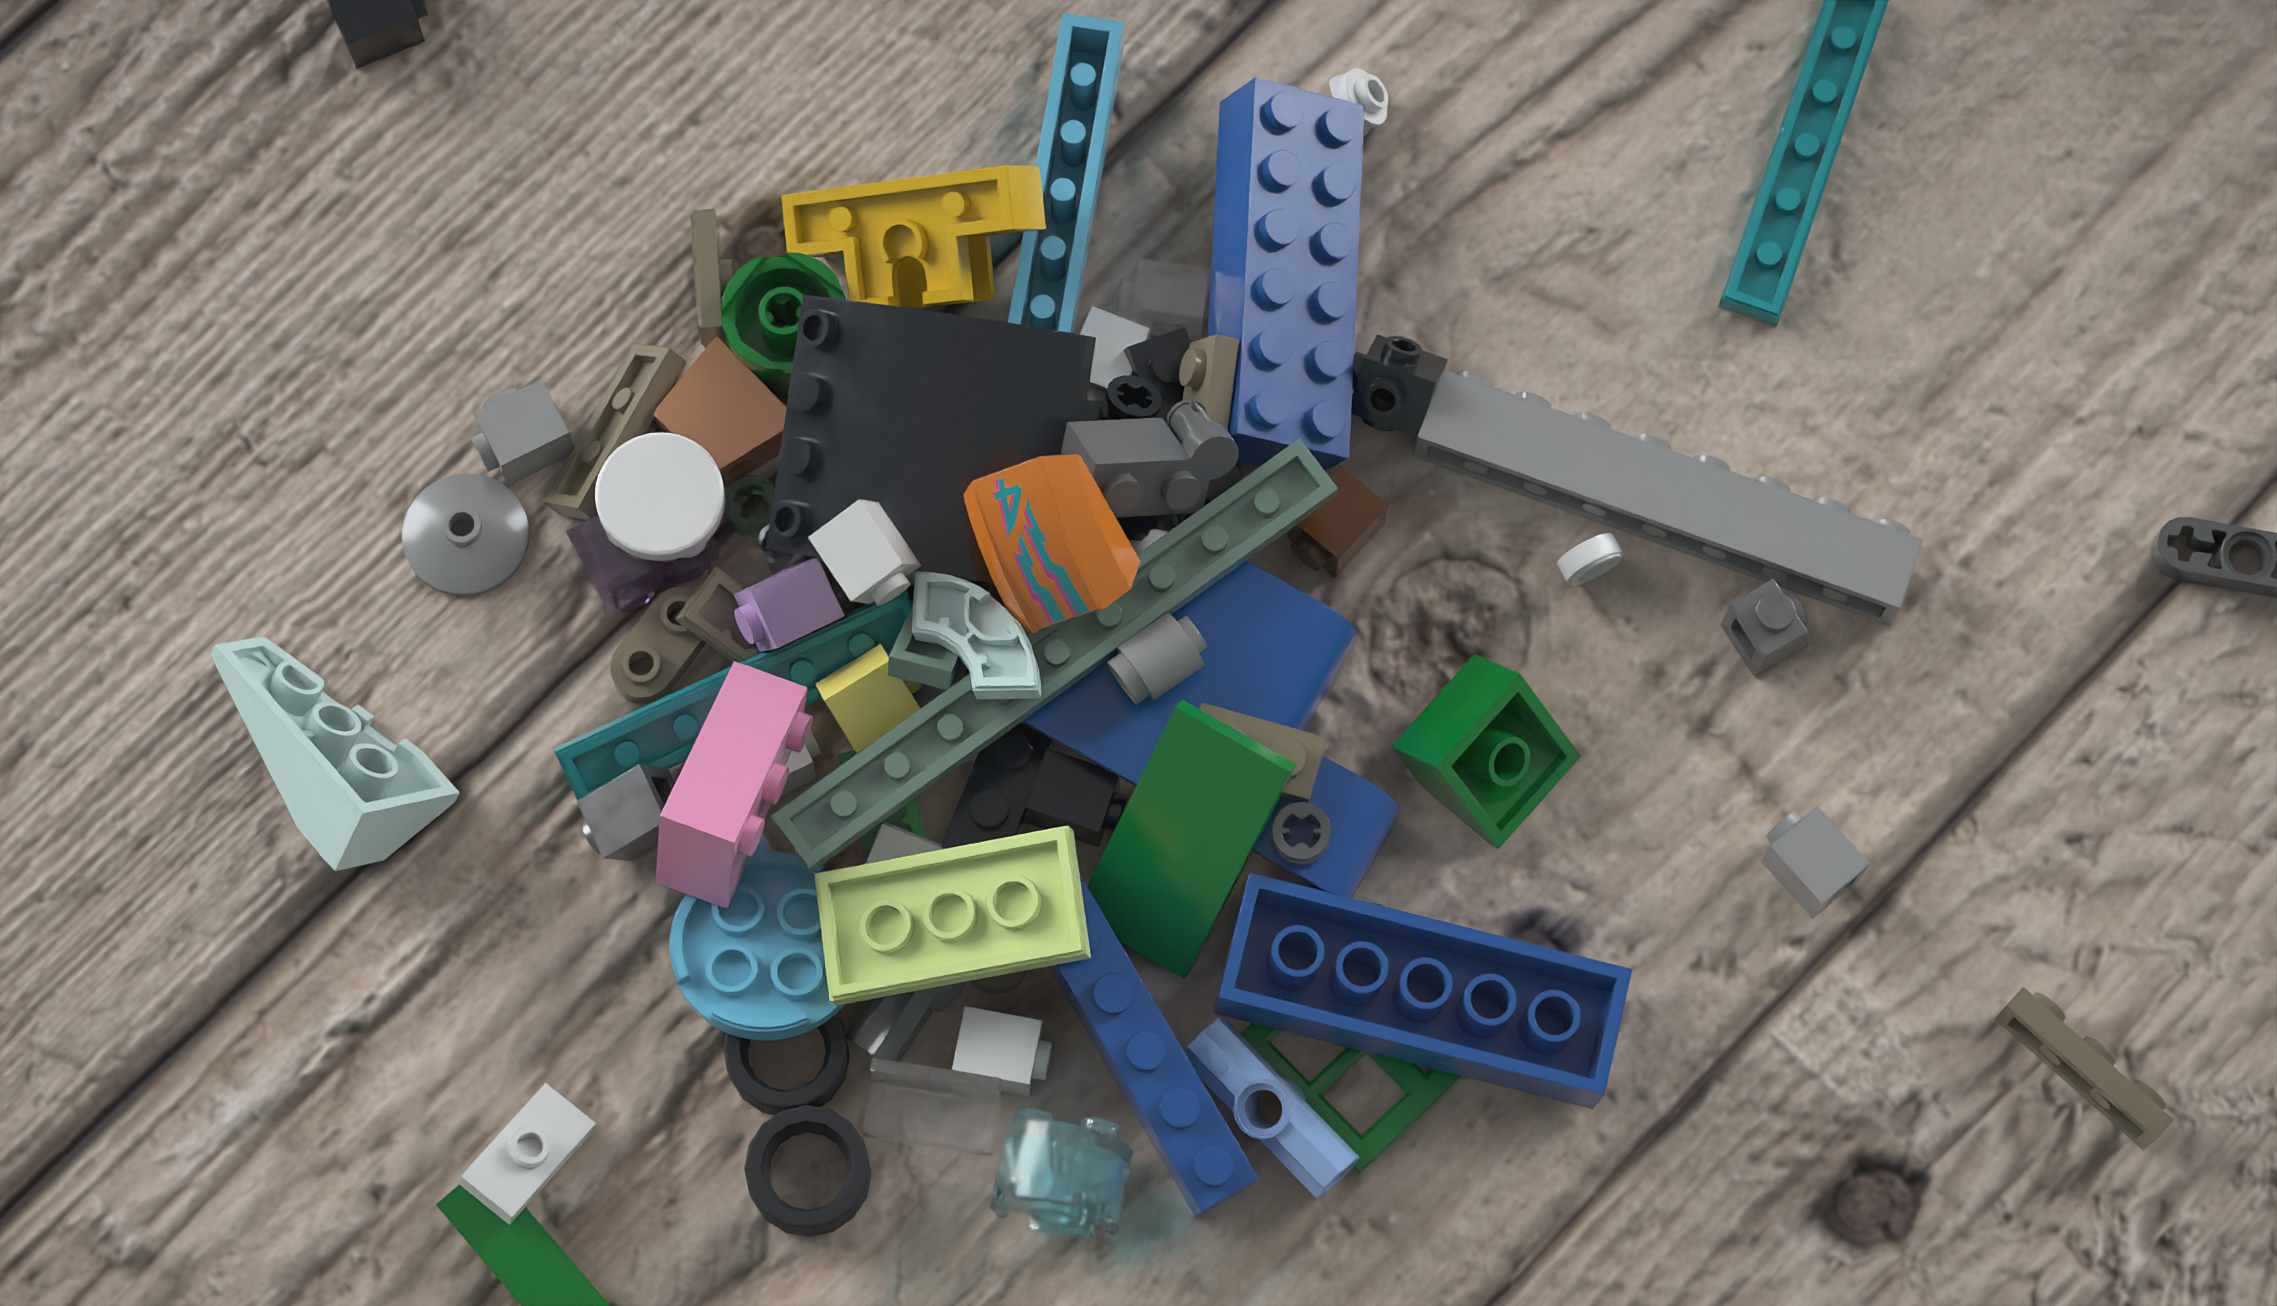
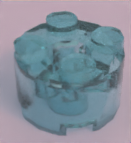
(1062, 1174)

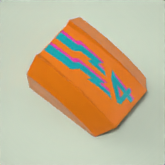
(1050, 540)

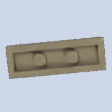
(620, 416)
(2085, 1067)

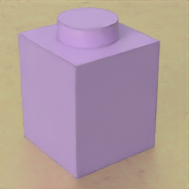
(786, 606)

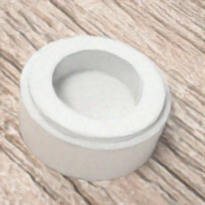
(1590, 559)

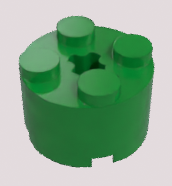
(769, 294)

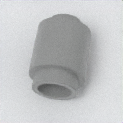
(1158, 658)

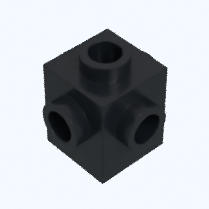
(1395, 384)

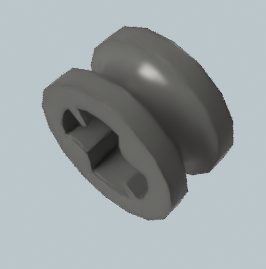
(1301, 813)

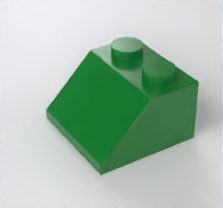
(1487, 749)

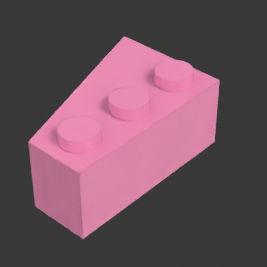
(729, 784)

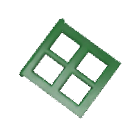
(1420, 1088)

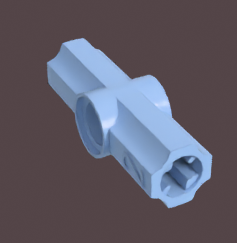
(1300, 1137)

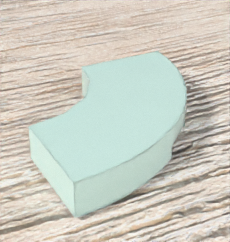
(979, 632)

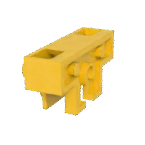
(917, 236)

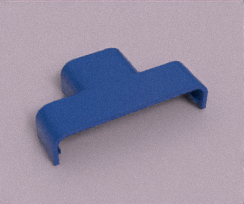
(1265, 658)

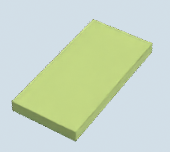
(952, 915)

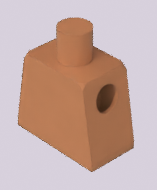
(724, 412)

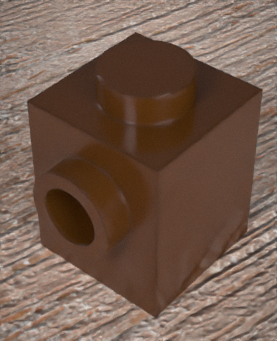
(1340, 527)

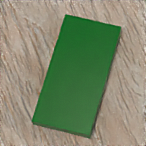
(1186, 837)

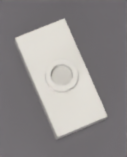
(527, 1153)

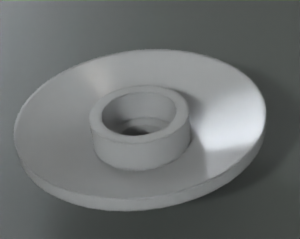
(469, 562)

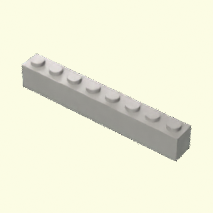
(1668, 496)

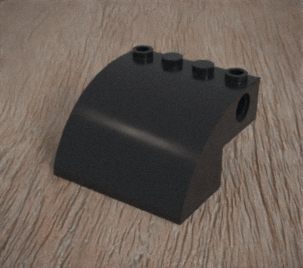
(912, 413)

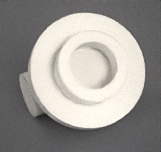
(1365, 90)

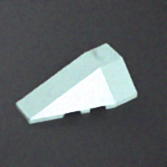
(338, 775)

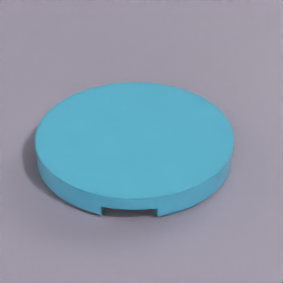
(761, 960)

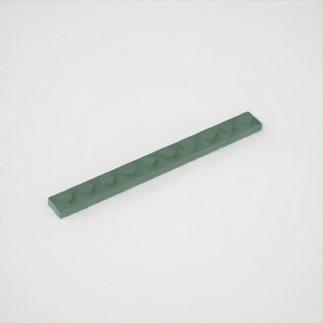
(960, 726)

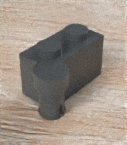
(1148, 468)

